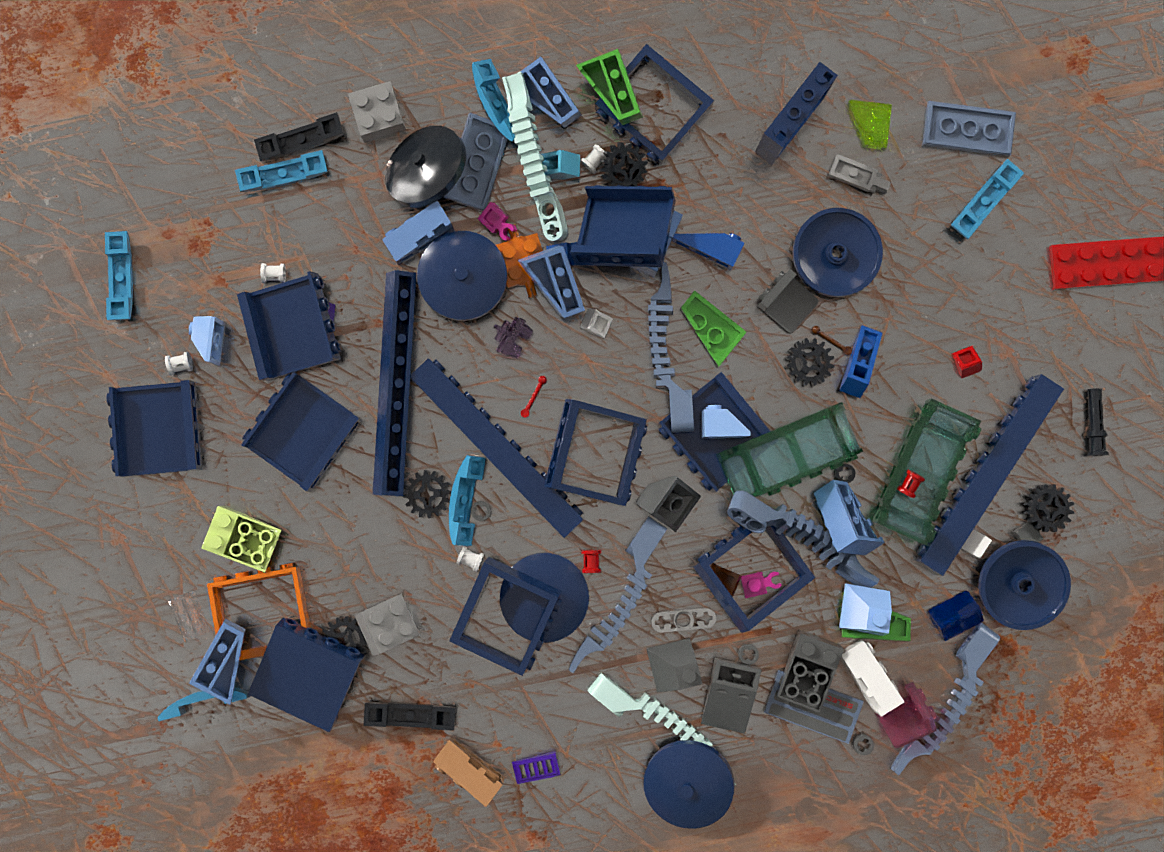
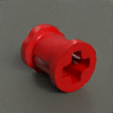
(917, 479)
(591, 561)

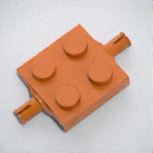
(515, 249)

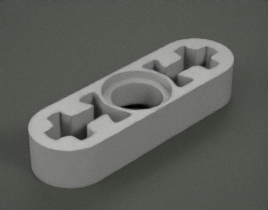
(699, 613)

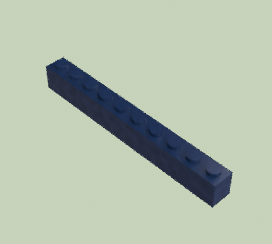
(394, 383)
(496, 447)
(989, 474)

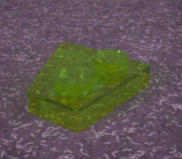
(872, 122)

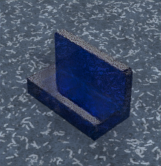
(956, 615)

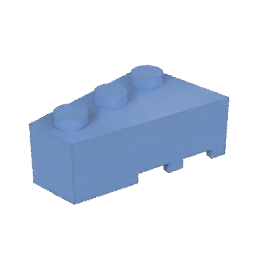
(548, 93)
(417, 233)
(555, 279)
(844, 520)
(220, 663)

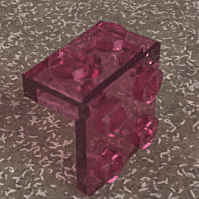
(910, 719)

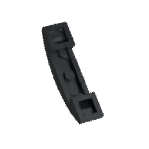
(299, 139)
(409, 715)

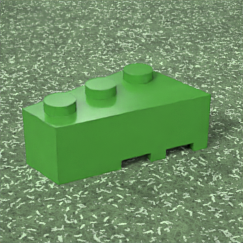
(612, 83)

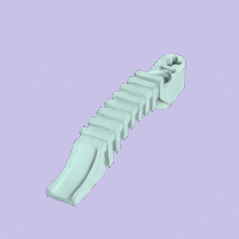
(528, 149)
(620, 701)

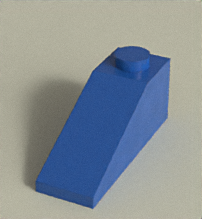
(714, 246)
(861, 362)

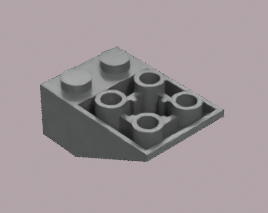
(809, 670)
(730, 695)

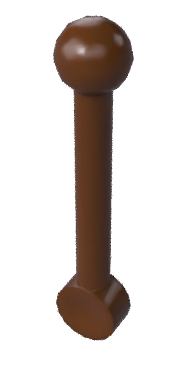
(846, 350)

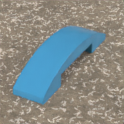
(491, 97)
(281, 173)
(987, 198)
(119, 276)
(461, 500)
(178, 707)

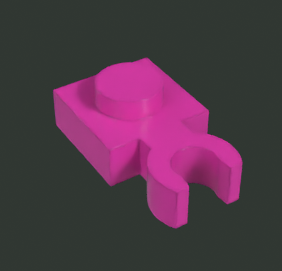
(495, 220)
(755, 584)

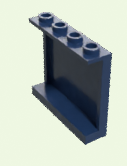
(625, 226)
(289, 327)
(154, 429)
(301, 431)
(702, 452)
(305, 674)

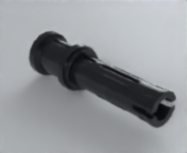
(1096, 428)

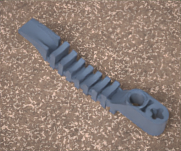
(680, 400)
(757, 516)
(640, 549)
(973, 654)

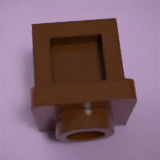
(727, 577)

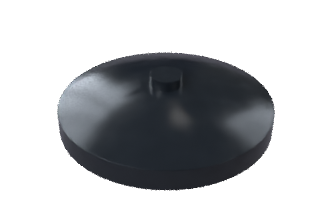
(425, 166)

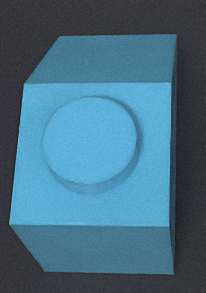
(562, 164)

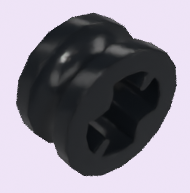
(849, 468)

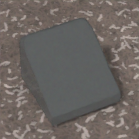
(1027, 532)

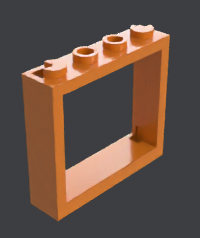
(241, 578)

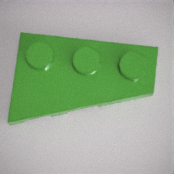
(712, 326)
(899, 630)

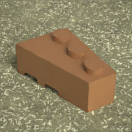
(469, 771)

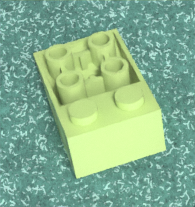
(241, 538)

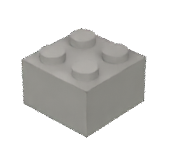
(376, 111)
(387, 625)

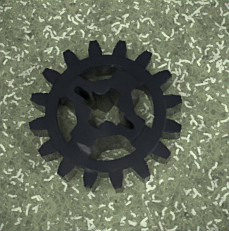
(621, 158)
(818, 367)
(426, 483)
(1051, 499)
(350, 630)

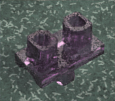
(507, 344)

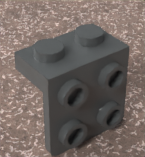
(787, 301)

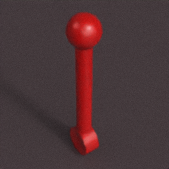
(525, 412)

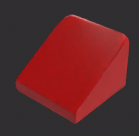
(967, 361)

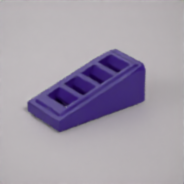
(537, 776)

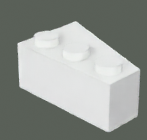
(871, 677)

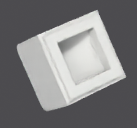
(596, 322)
(976, 544)

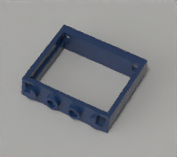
(678, 80)
(795, 113)
(563, 443)
(524, 581)
(726, 600)

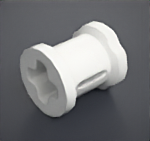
(593, 159)
(273, 273)
(179, 363)
(470, 559)

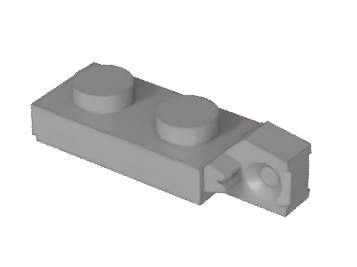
(858, 175)

